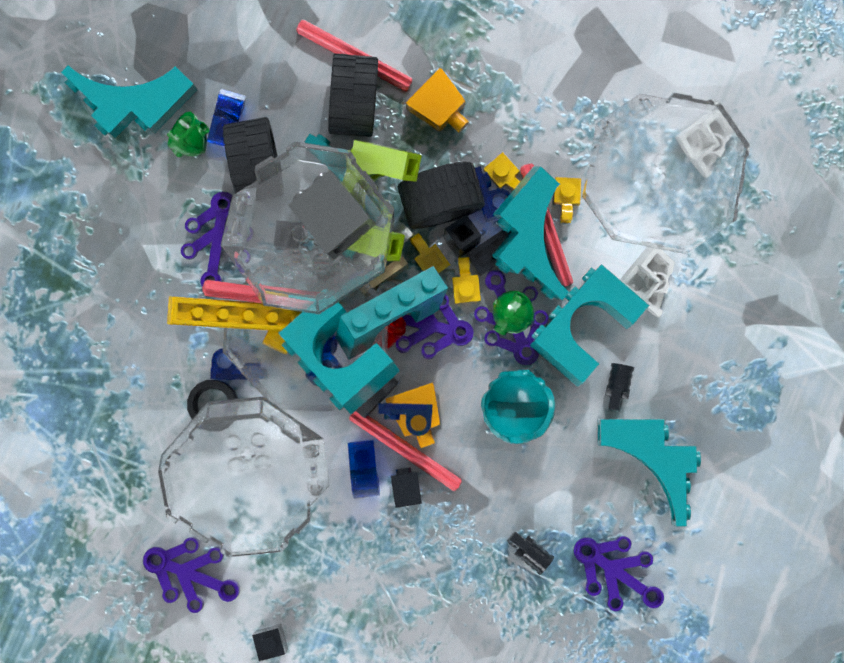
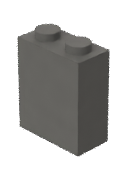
(331, 214)

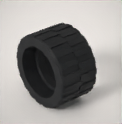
(353, 95)
(245, 147)
(441, 195)

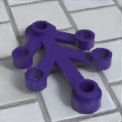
(213, 236)
(430, 325)
(521, 340)
(614, 569)
(187, 573)

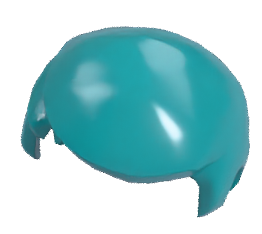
(518, 406)

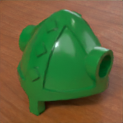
(188, 136)
(512, 312)

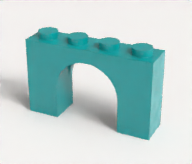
(599, 290)
(418, 296)
(349, 385)

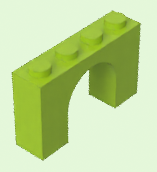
(390, 162)

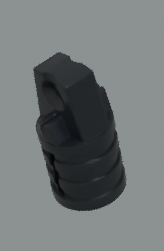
(619, 385)
(530, 552)

